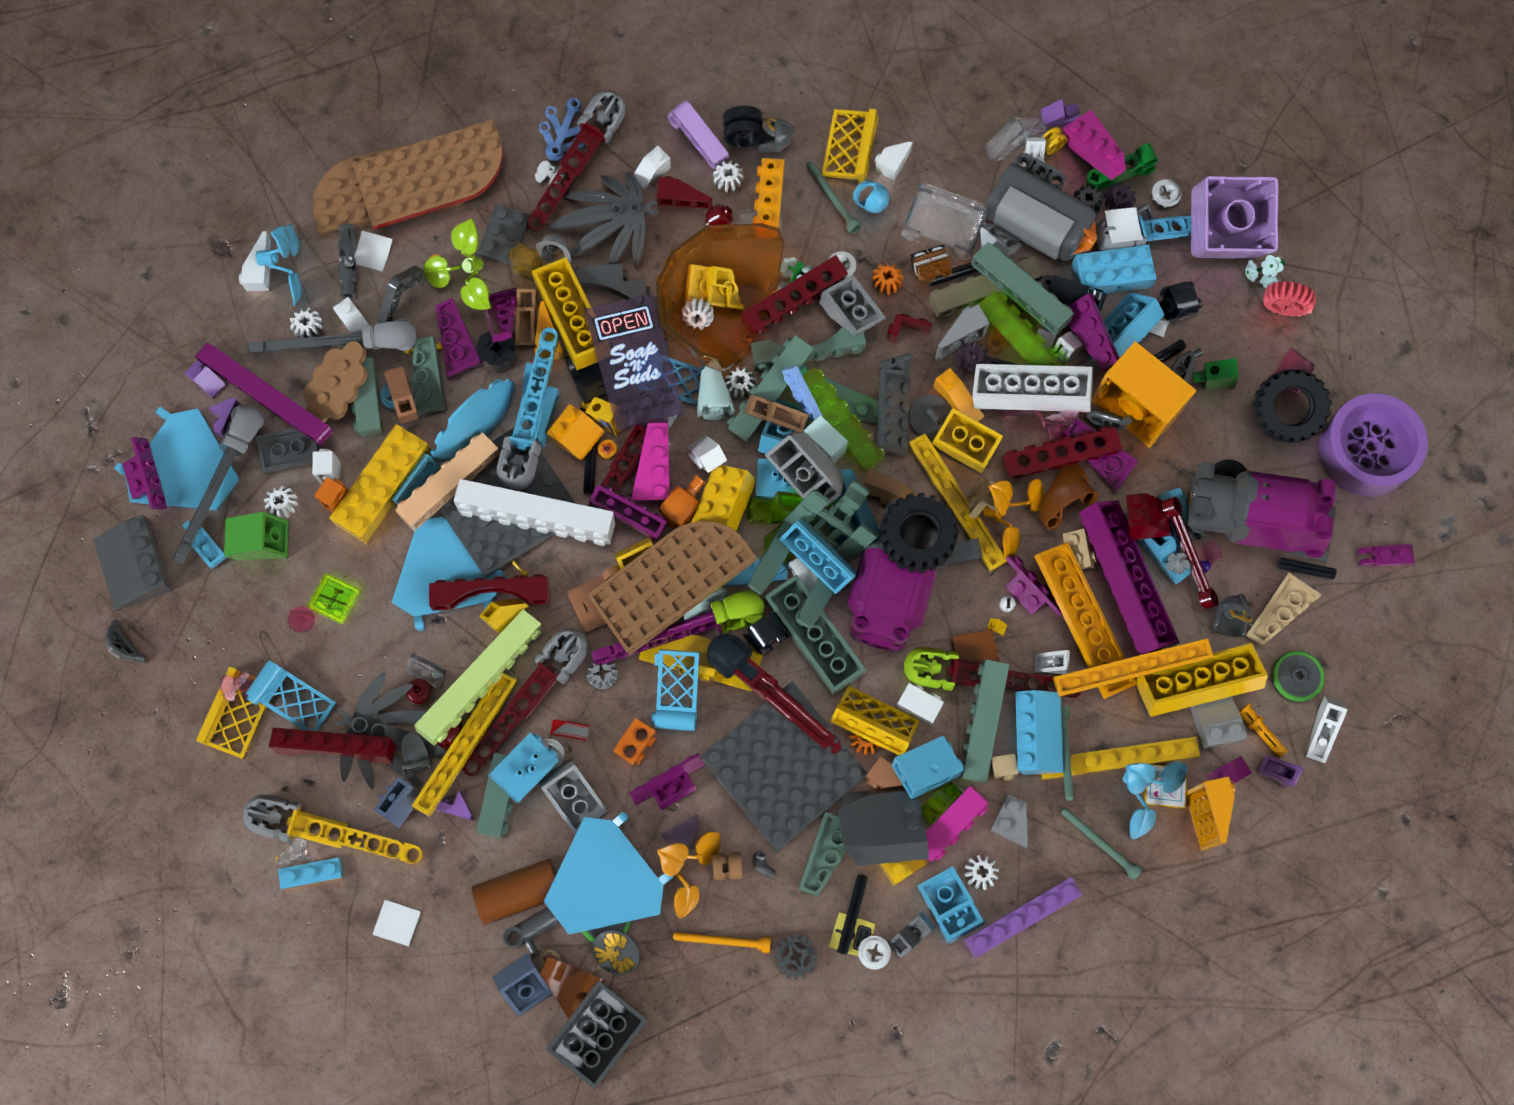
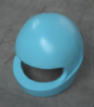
(876, 201)

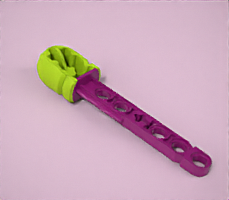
(731, 613)

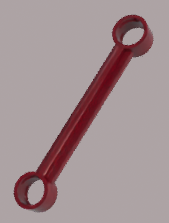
(1207, 595)

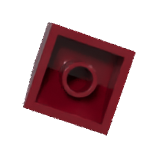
(1146, 517)

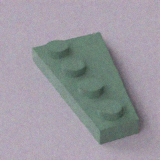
(861, 405)

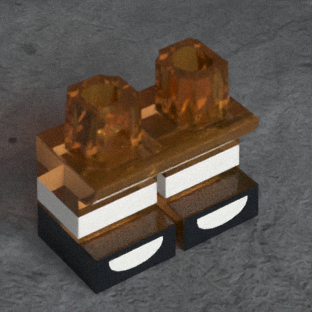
(931, 263)

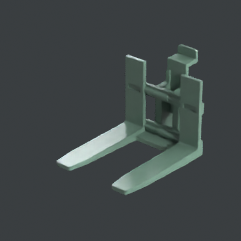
(812, 510)

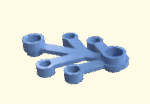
(561, 131)

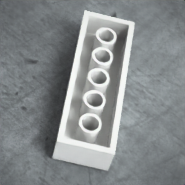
(1033, 387)

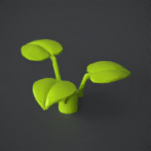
(436, 269)

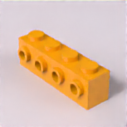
(770, 192)

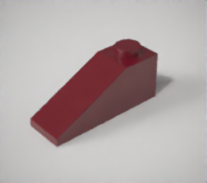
(677, 193)

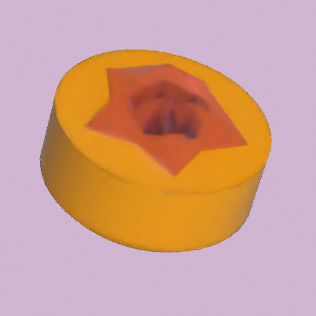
(607, 449)

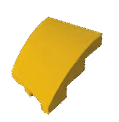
(712, 285)

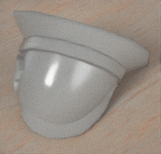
(552, 249)

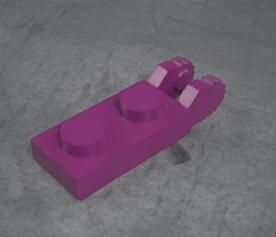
(1388, 555)

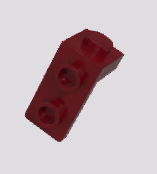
(905, 321)

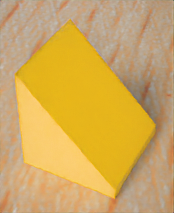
(997, 626)

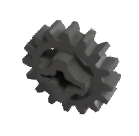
(786, 960)

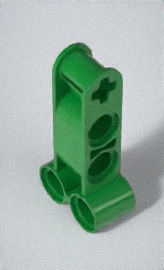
(1142, 161)

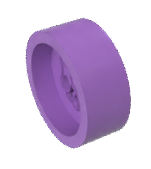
(1395, 425)

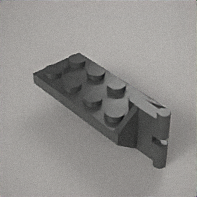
(894, 404)

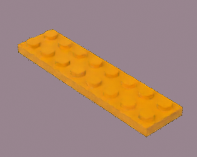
(1081, 612)

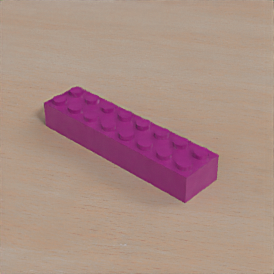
(1128, 577)

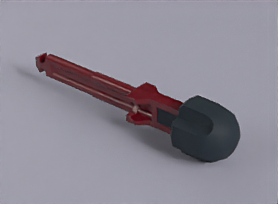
(732, 657)

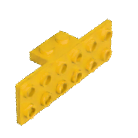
(706, 670)

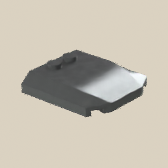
(882, 827)

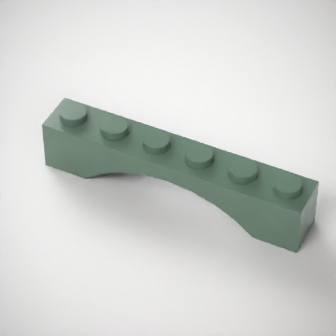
(838, 345)

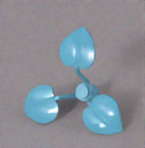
(286, 239)
(1138, 778)

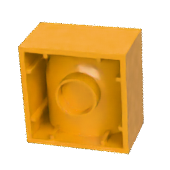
(1146, 391)

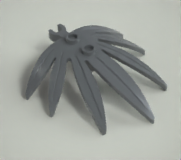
(622, 211)
(370, 723)

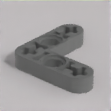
(397, 285)

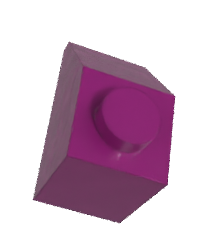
(1236, 770)

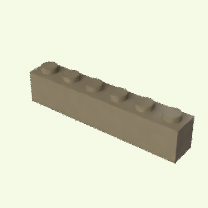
(973, 290)

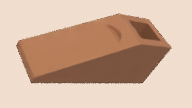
(401, 395)

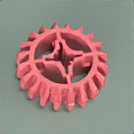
(1289, 298)

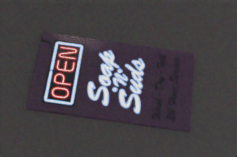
(634, 361)

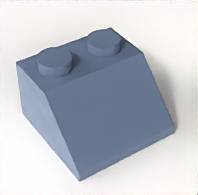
(522, 984)

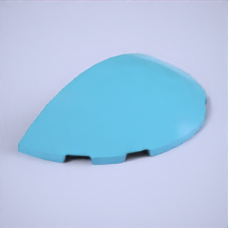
(476, 415)

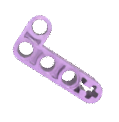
(698, 133)

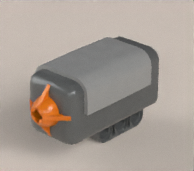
(1040, 211)

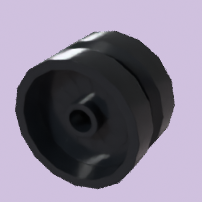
(743, 126)

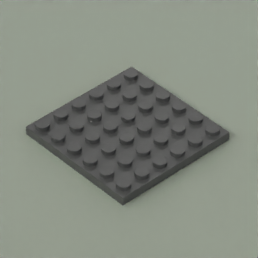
(497, 544)
(780, 771)

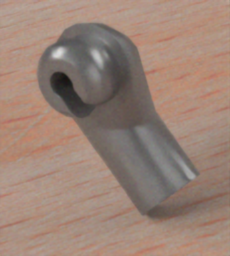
(761, 866)

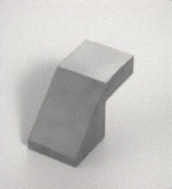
(911, 935)

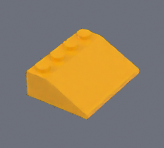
(1211, 811)

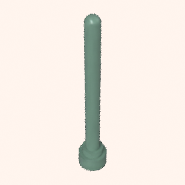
(852, 224)
(1066, 713)
(1131, 868)

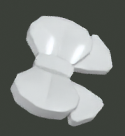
(544, 170)

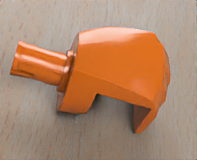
(681, 504)

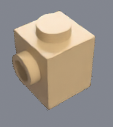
(1004, 767)

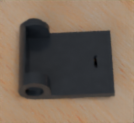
(1070, 291)
(588, 380)

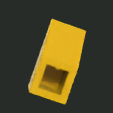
(502, 613)

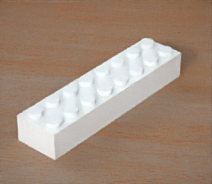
(535, 512)

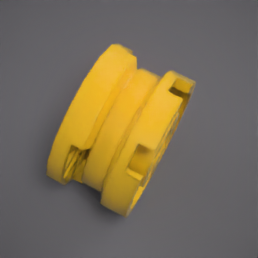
(1054, 140)

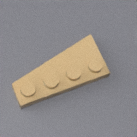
(1283, 607)

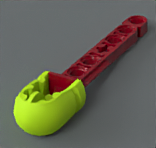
(960, 671)

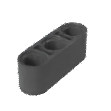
(965, 551)

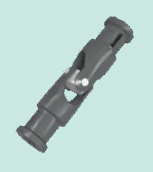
(347, 252)

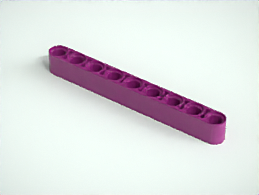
(264, 394)

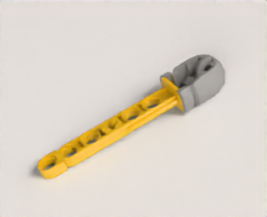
(300, 827)

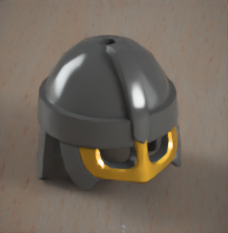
(776, 136)
(1233, 616)

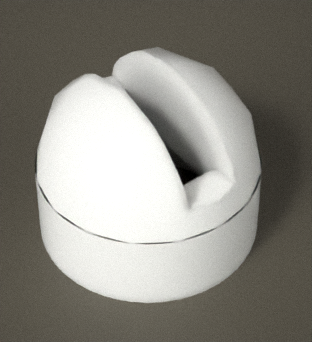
(1003, 603)

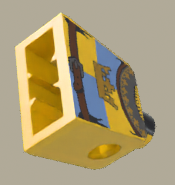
(601, 414)

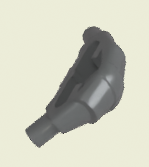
(1184, 364)
(1102, 418)
(119, 645)

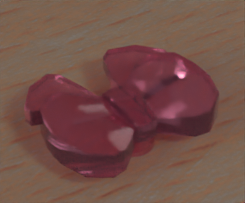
(229, 685)

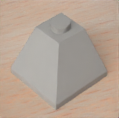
(1004, 241)

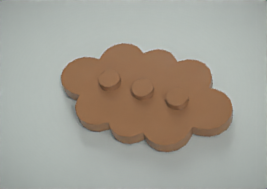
(336, 382)

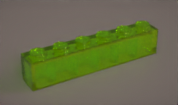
(1018, 331)
(839, 417)

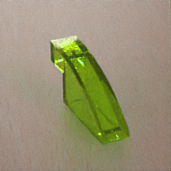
(775, 509)

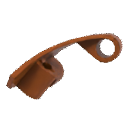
(1067, 486)
(568, 983)

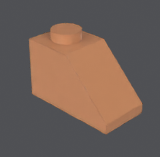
(883, 776)

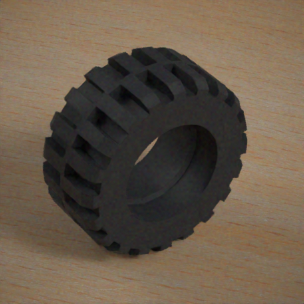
(1318, 406)
(924, 508)

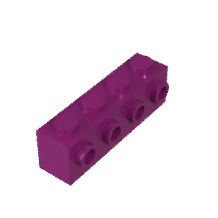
(629, 513)

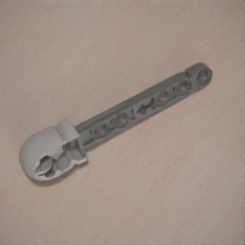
(385, 335)
(240, 431)

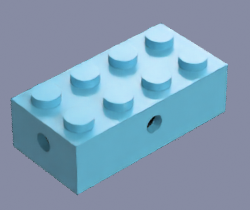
(1116, 269)

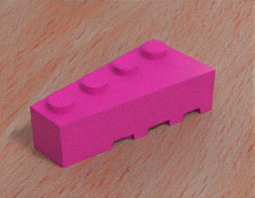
(1095, 145)
(654, 465)
(954, 820)

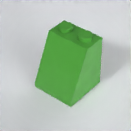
(256, 537)

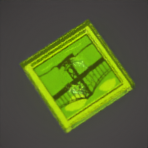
(333, 598)

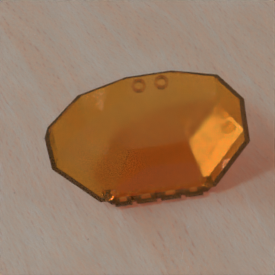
(755, 259)

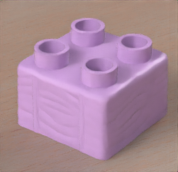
(1234, 217)

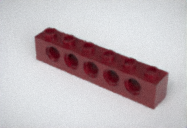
(831, 267)
(1107, 434)

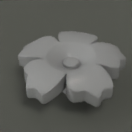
(1177, 563)

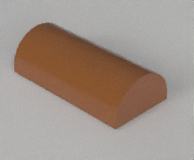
(513, 892)

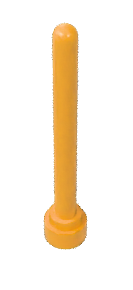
(762, 944)

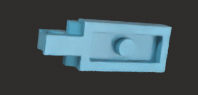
(206, 547)

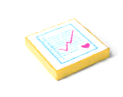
(1156, 797)

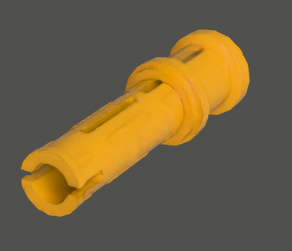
(1257, 720)

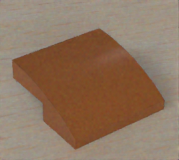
(976, 647)

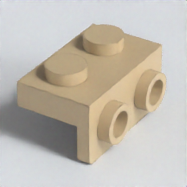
(980, 497)
(1082, 548)

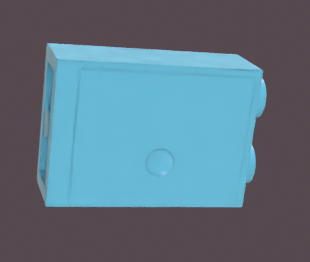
(770, 481)
(524, 767)
(927, 767)

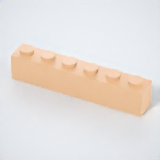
(443, 485)

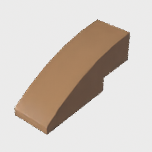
(526, 316)
(776, 413)
(885, 487)

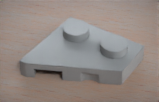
(1012, 821)

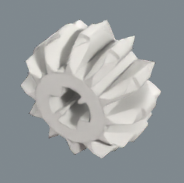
(728, 176)
(697, 313)
(310, 317)
(741, 376)
(286, 497)
(984, 866)

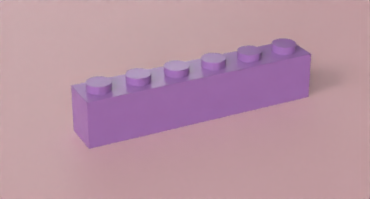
(1022, 917)

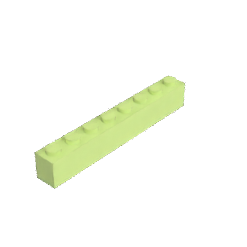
(478, 678)

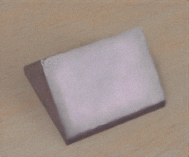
(684, 832)

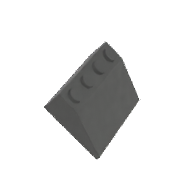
(132, 562)
(596, 1034)

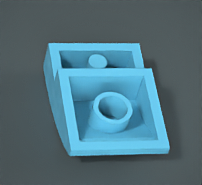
(950, 905)

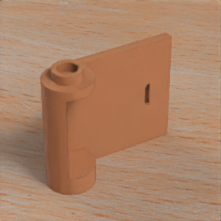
(578, 596)

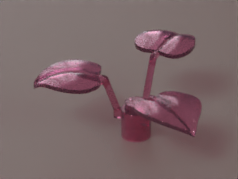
(1055, 421)

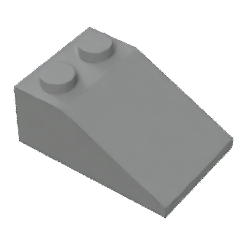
(851, 306)
(969, 327)
(1218, 723)
(572, 795)

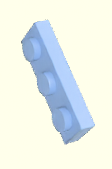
(801, 392)

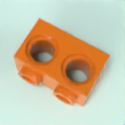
(331, 493)
(630, 740)

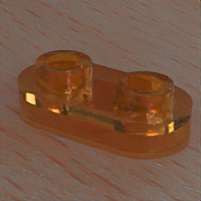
(996, 337)

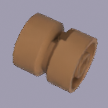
(734, 863)

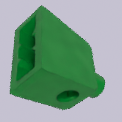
(1218, 374)

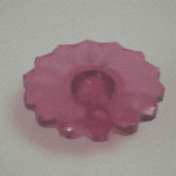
(300, 619)

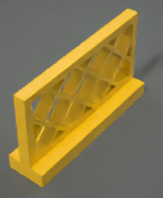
(866, 144)
(218, 710)
(872, 728)

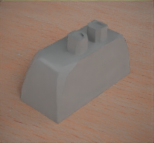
(806, 466)

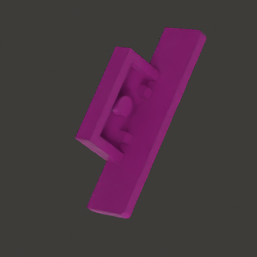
(143, 475)
(1028, 589)
(670, 785)

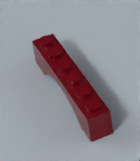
(448, 595)
(363, 747)

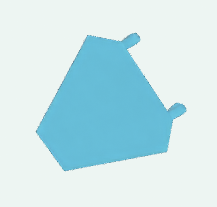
(186, 460)
(434, 556)
(603, 880)

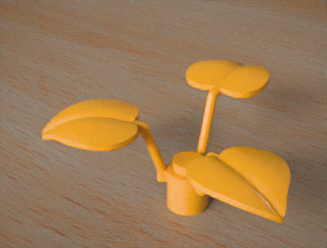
(1002, 494)
(673, 858)

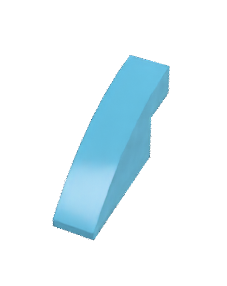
(551, 396)
(1158, 551)

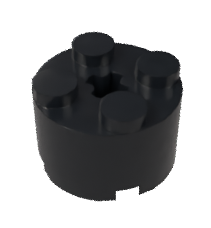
(1179, 302)
(500, 361)
(766, 634)

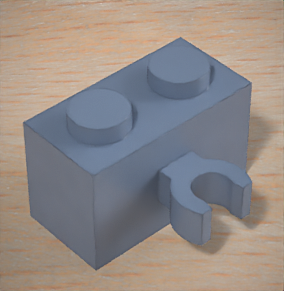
(397, 802)

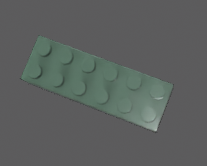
(821, 644)

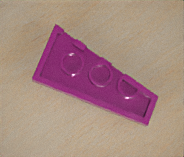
(501, 314)
(1092, 332)
(457, 344)
(1111, 468)

